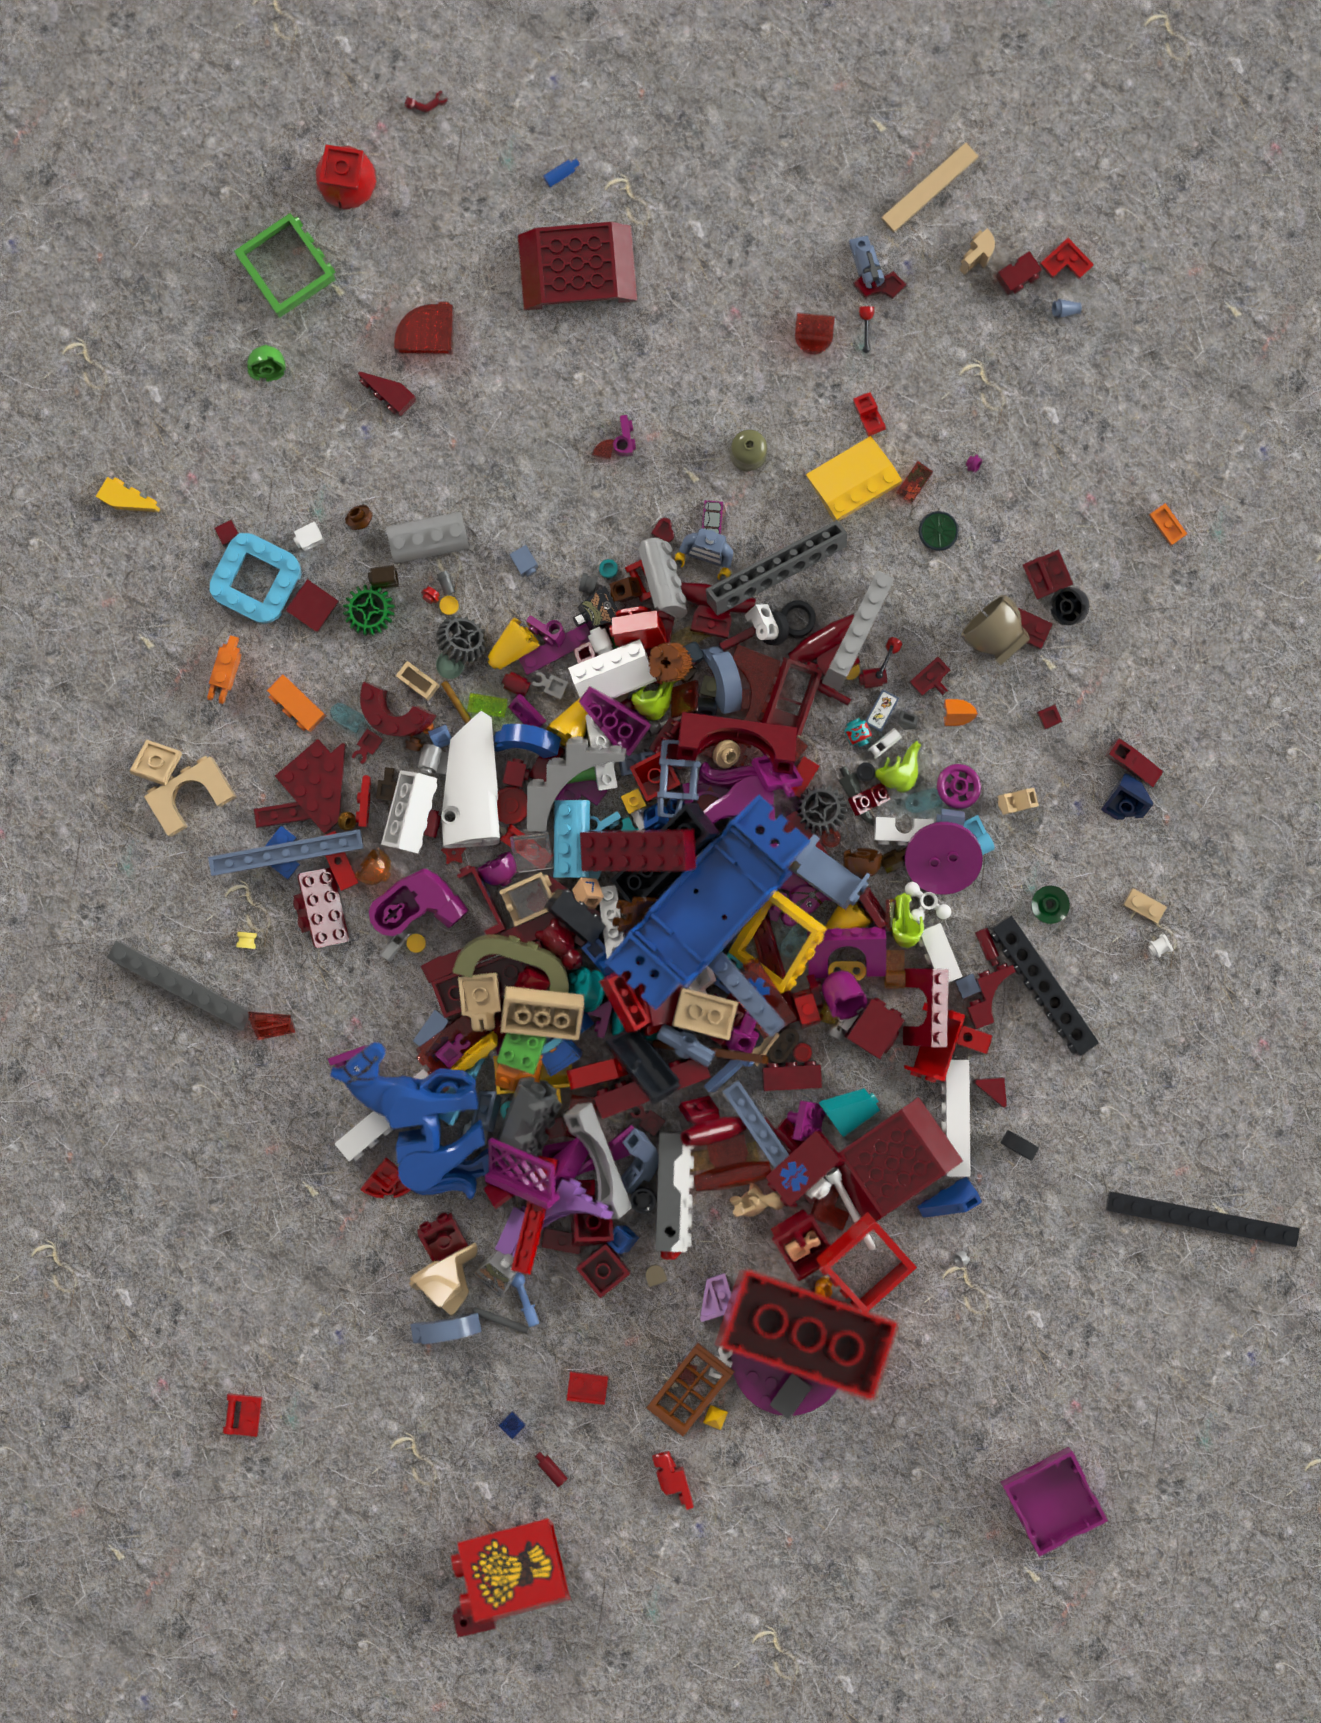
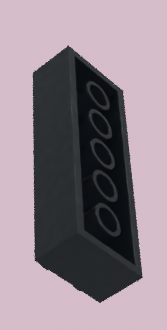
(651, 883)

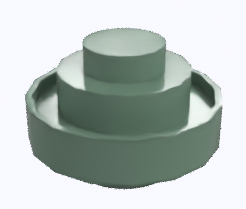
(449, 668)

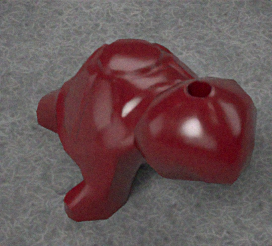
(560, 943)

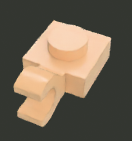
(797, 1252)

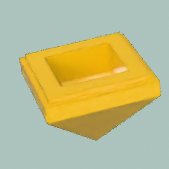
(715, 1417)

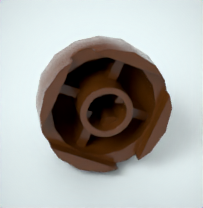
(862, 862)

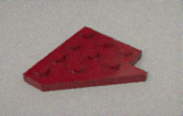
(317, 783)

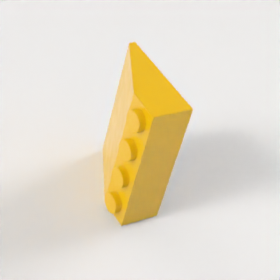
(854, 479)

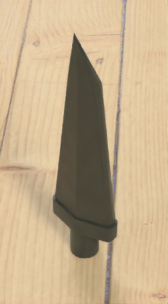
(852, 787)

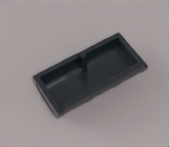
(643, 1065)

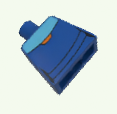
(559, 1054)

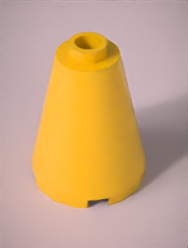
(512, 645)
(569, 723)
(852, 917)

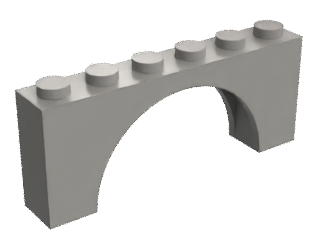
(858, 630)

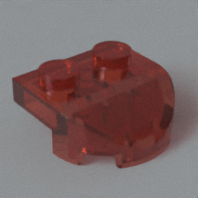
(814, 332)

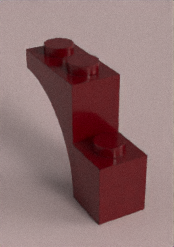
(981, 1011)

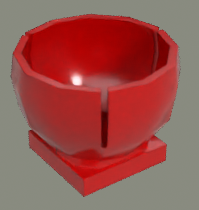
(345, 176)

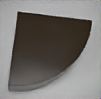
(690, 675)

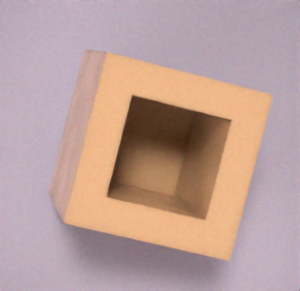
(588, 892)

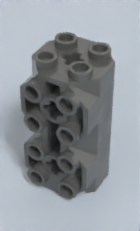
(529, 1113)

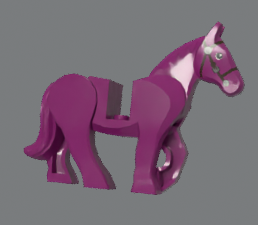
(734, 791)

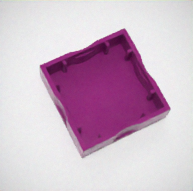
(1053, 1501)

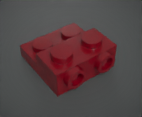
(441, 1237)

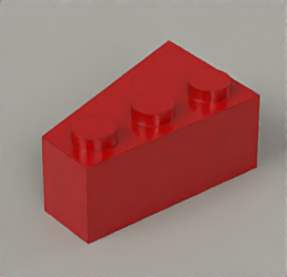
(626, 1001)

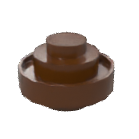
(359, 517)

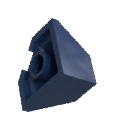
(1127, 799)

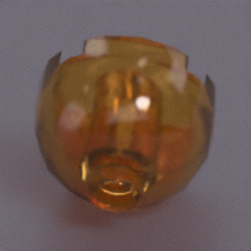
(374, 868)

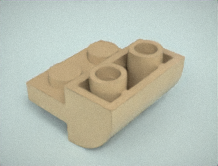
(979, 252)

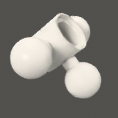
(942, 911)

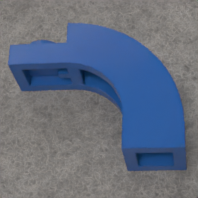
(527, 737)

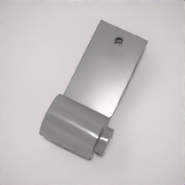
(433, 760)

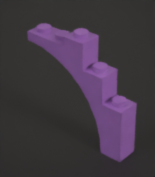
(571, 1201)

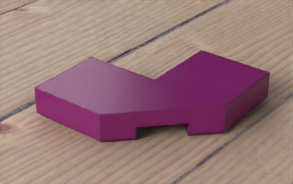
(585, 788)

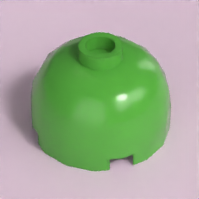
(266, 363)

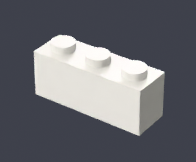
(939, 951)

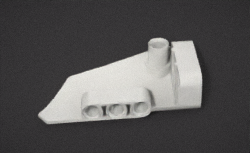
(471, 787)

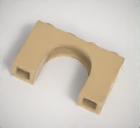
(163, 798)

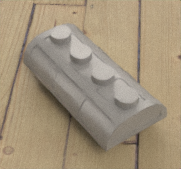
(427, 537)
(662, 577)

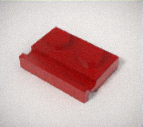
(587, 1388)

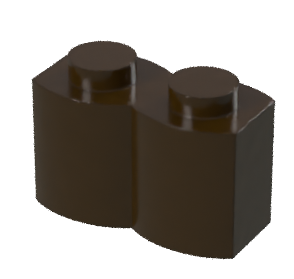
(384, 577)

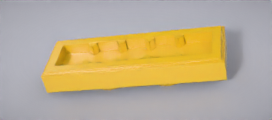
(476, 1052)

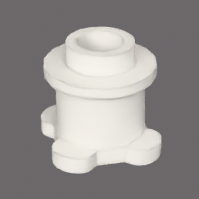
(1160, 946)

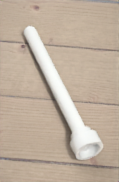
(834, 1177)

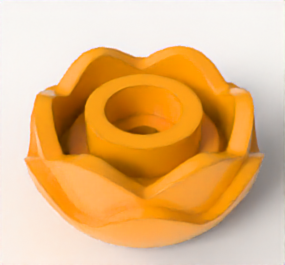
(823, 1287)

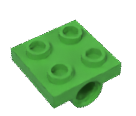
(521, 1051)

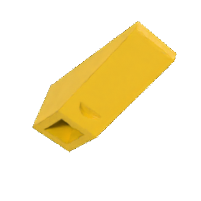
(122, 498)

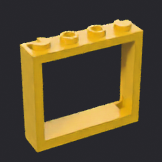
(806, 953)

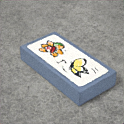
(882, 710)

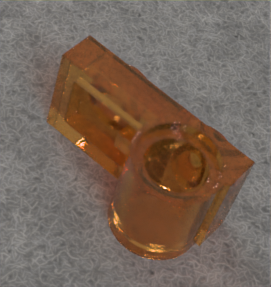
(895, 969)

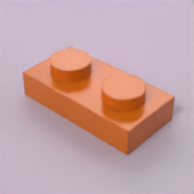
(1167, 524)

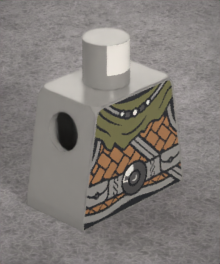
(496, 1272)

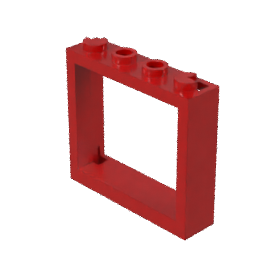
(845, 1244)

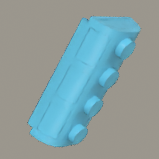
(569, 820)

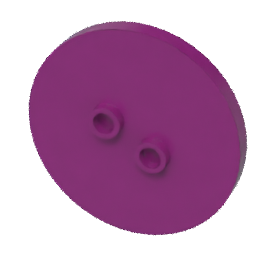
(943, 858)

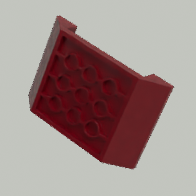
(577, 264)
(896, 1160)

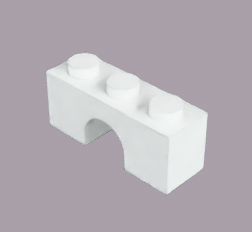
(886, 831)

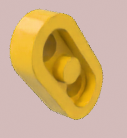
(848, 966)

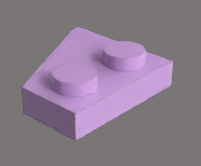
(715, 1297)

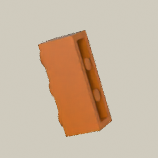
(295, 703)

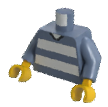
(709, 547)

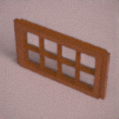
(668, 1417)

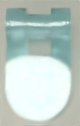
(341, 713)

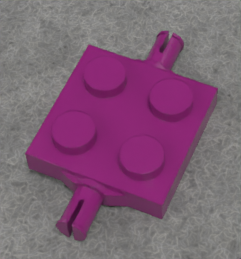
(775, 780)

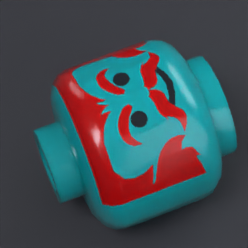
(858, 732)

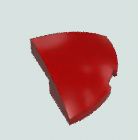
(385, 1181)

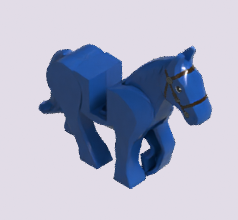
(408, 1101)

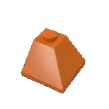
(509, 1077)

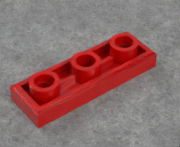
(343, 872)

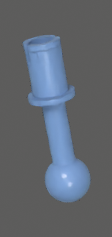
(528, 1310)

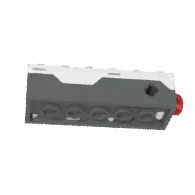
(673, 1195)

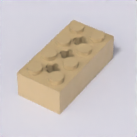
(542, 1013)

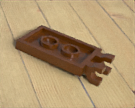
(635, 912)

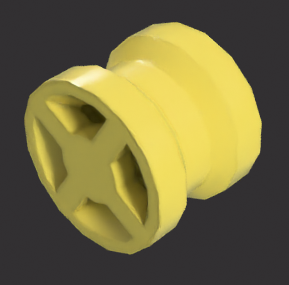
(246, 940)

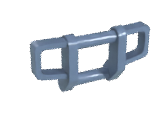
(665, 763)

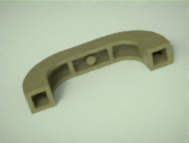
(514, 949)

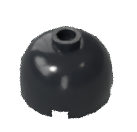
(1069, 606)

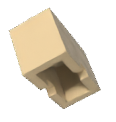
(417, 680)

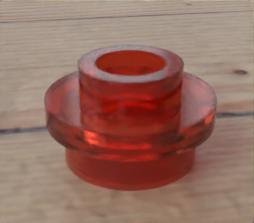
(826, 842)

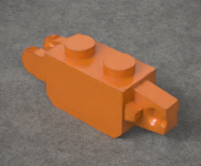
(225, 669)

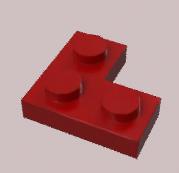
(1067, 255)

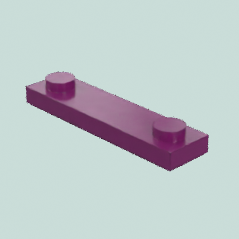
(547, 654)

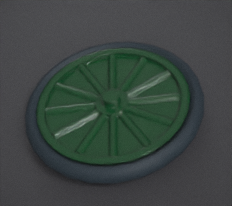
(938, 531)

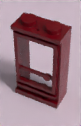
(780, 717)

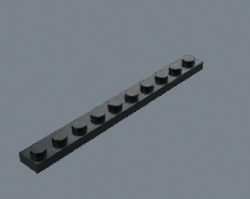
(1202, 1219)

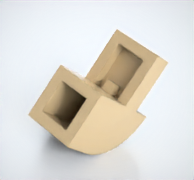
(1017, 801)

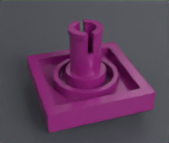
(807, 1120)

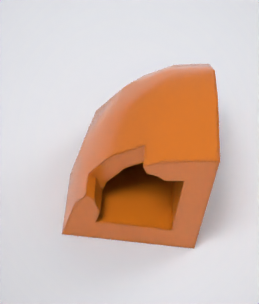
(958, 712)

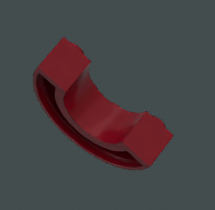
(378, 715)

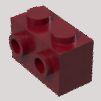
(467, 1626)

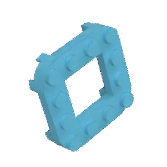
(280, 590)

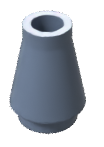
(1064, 308)

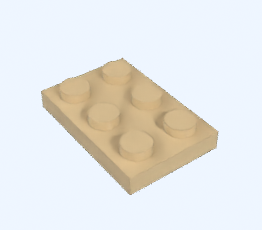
(704, 1014)

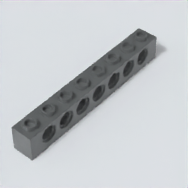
(776, 567)

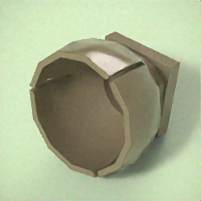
(999, 632)

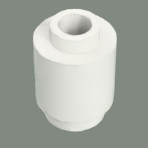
(600, 641)

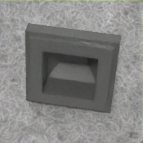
(907, 720)

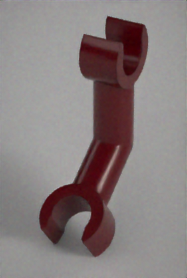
(412, 104)

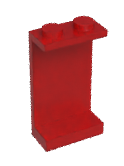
(935, 1061)

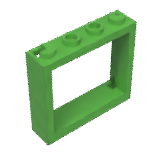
(306, 292)

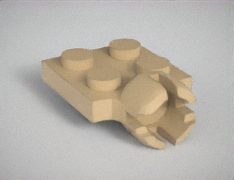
(480, 999)

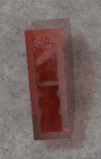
(426, 330)

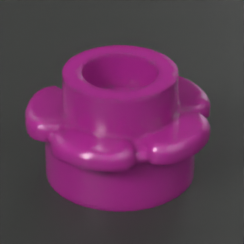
(974, 463)

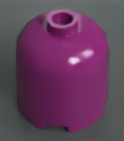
(843, 994)

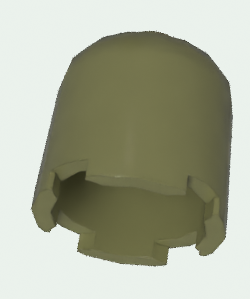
(748, 458)

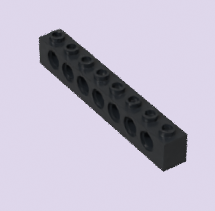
(1087, 1039)

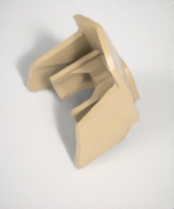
(445, 1280)

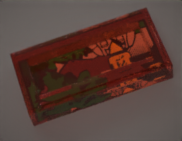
(914, 482)

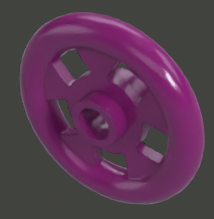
(971, 796)

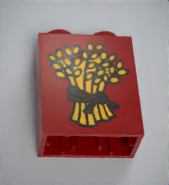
(511, 1572)

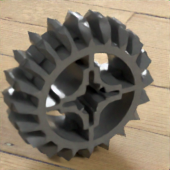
(459, 645)
(829, 808)

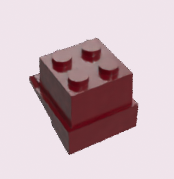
(796, 1229)

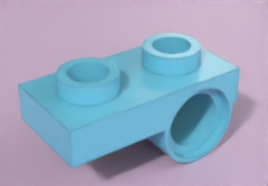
(611, 821)
(976, 827)

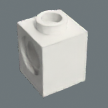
(308, 536)

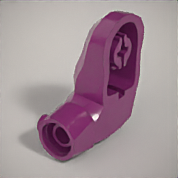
(412, 899)

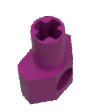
(743, 1037)

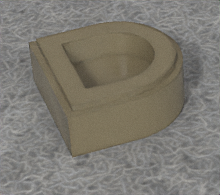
(655, 1275)

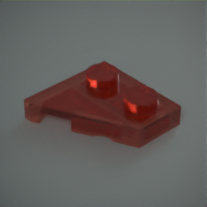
(270, 1025)

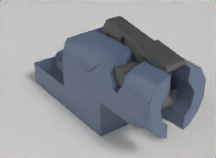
(866, 261)

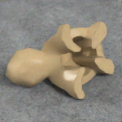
(755, 1202)

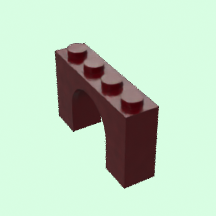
(934, 1028)

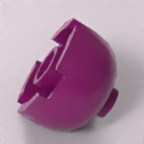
(499, 870)

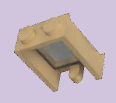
(527, 898)

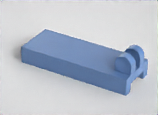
(725, 1073)

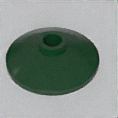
(1059, 900)

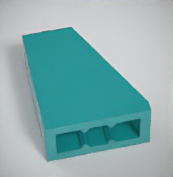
(850, 1109)

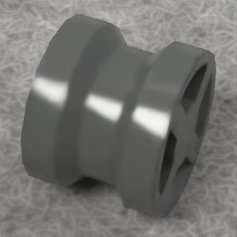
(588, 583)

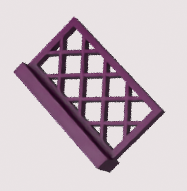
(518, 1183)

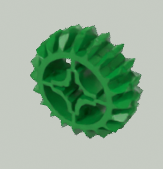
(367, 619)

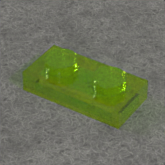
(488, 704)

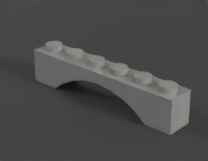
(586, 1127)

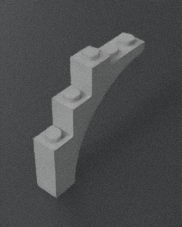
(578, 758)

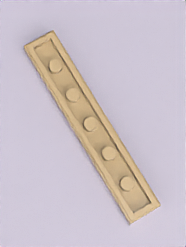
(929, 187)

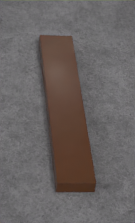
(724, 1053)

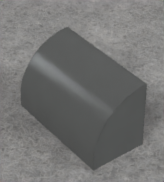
(791, 1395)

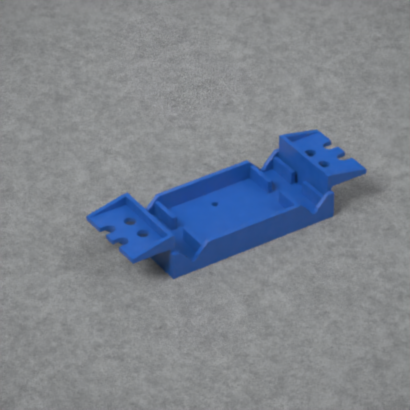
(686, 928)

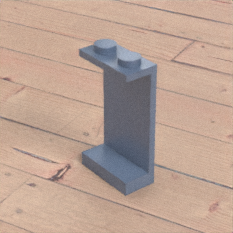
(828, 875)

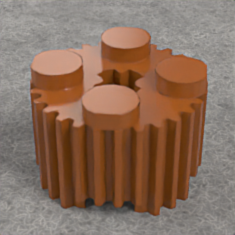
(661, 666)

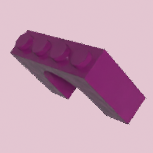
(869, 940)

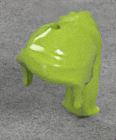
(653, 703)
(901, 775)
(905, 929)

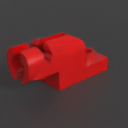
(672, 1479)

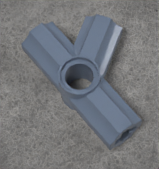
(685, 1044)

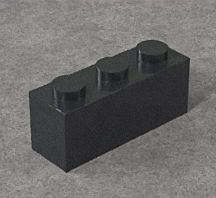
(575, 915)

